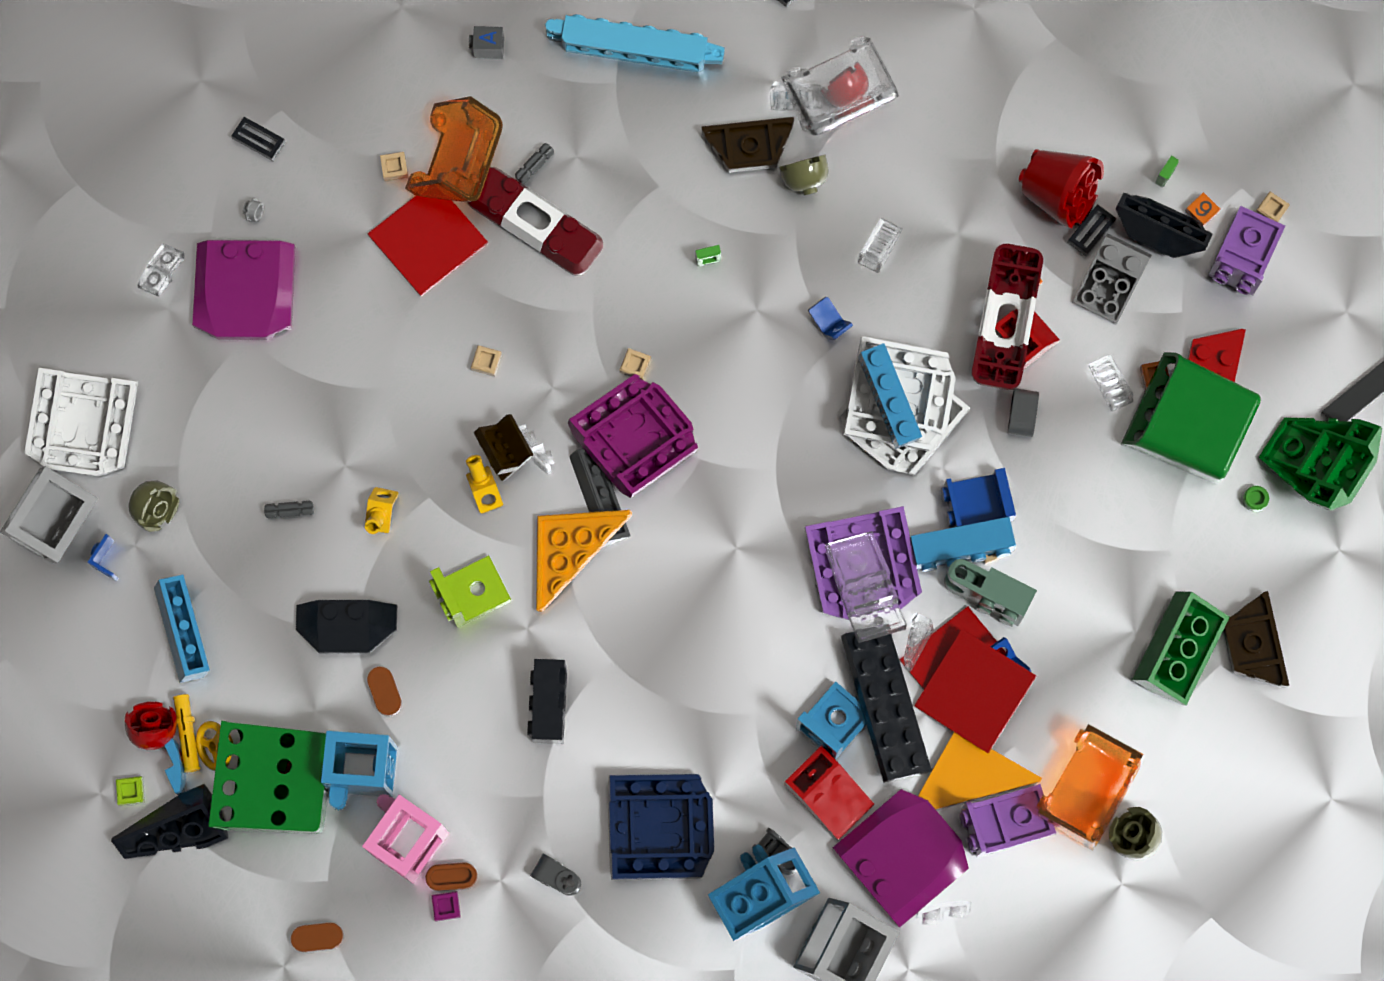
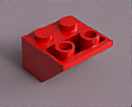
(1040, 338)

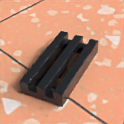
(268, 154)
(1080, 245)

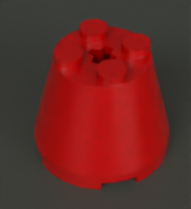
(1062, 184)

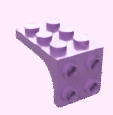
(1246, 251)
(1005, 821)

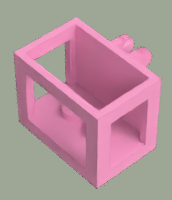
(396, 816)

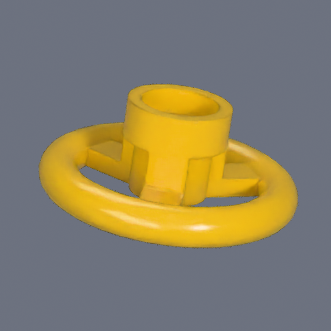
(211, 744)

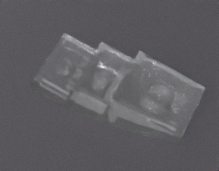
(865, 586)

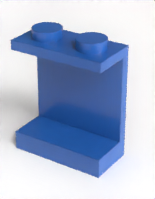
(978, 499)

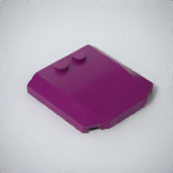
(244, 288)
(634, 434)
(904, 855)

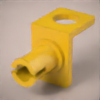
(482, 483)
(379, 511)

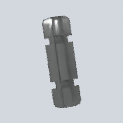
(534, 163)
(289, 509)

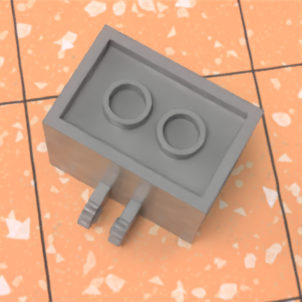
(49, 515)
(845, 945)

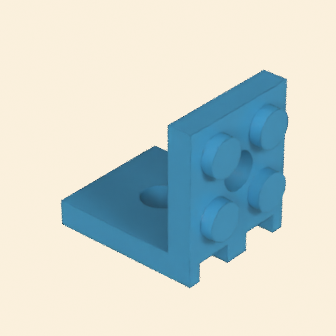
(820, 728)

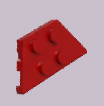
(1219, 352)

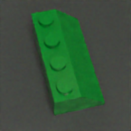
(1181, 647)

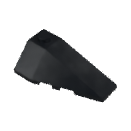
(172, 826)

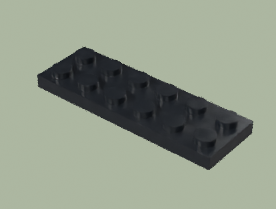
(886, 707)

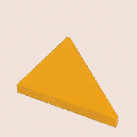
(567, 546)
(970, 774)

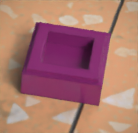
(446, 906)

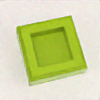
(130, 791)

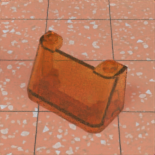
(462, 153)
(1091, 786)

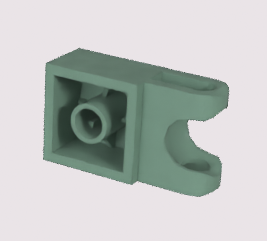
(990, 591)

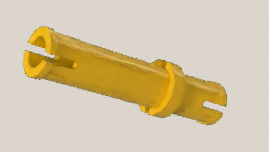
(186, 733)

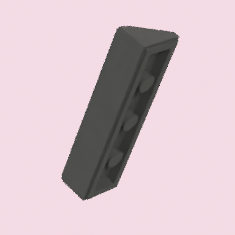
(1358, 396)
(596, 489)

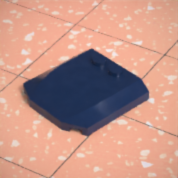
(659, 826)

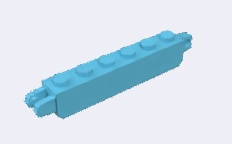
(634, 43)

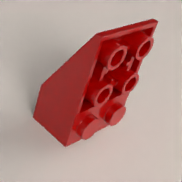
(829, 793)

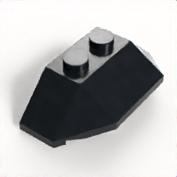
(1161, 226)
(345, 625)

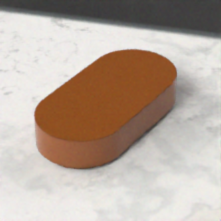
(384, 691)
(451, 876)
(317, 937)

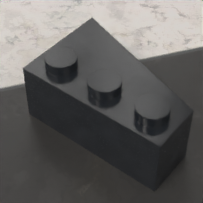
(548, 701)

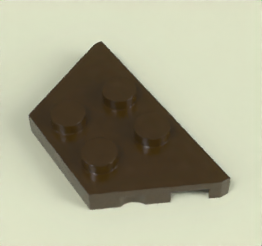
(749, 144)
(1255, 643)

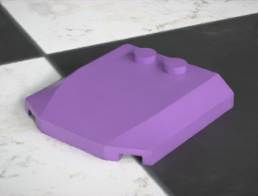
(894, 542)

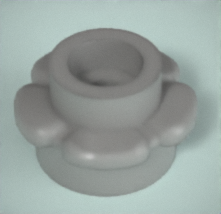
(253, 209)

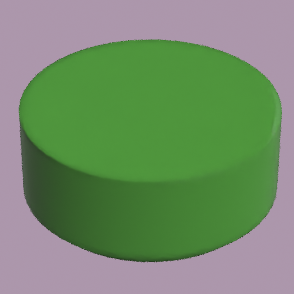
(1255, 498)

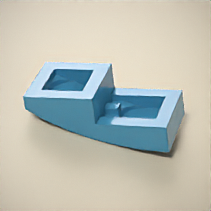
(176, 773)

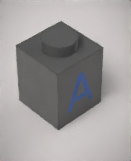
(487, 42)

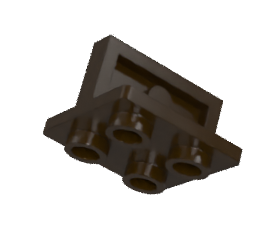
(504, 446)

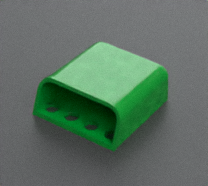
(1196, 419)
(262, 794)

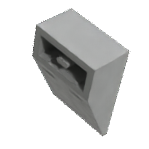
(1112, 278)

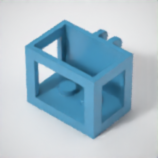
(342, 784)
(760, 892)

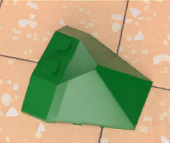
(1323, 458)

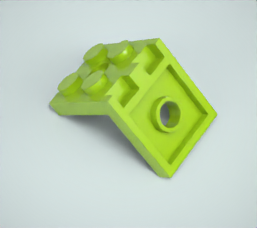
(455, 590)

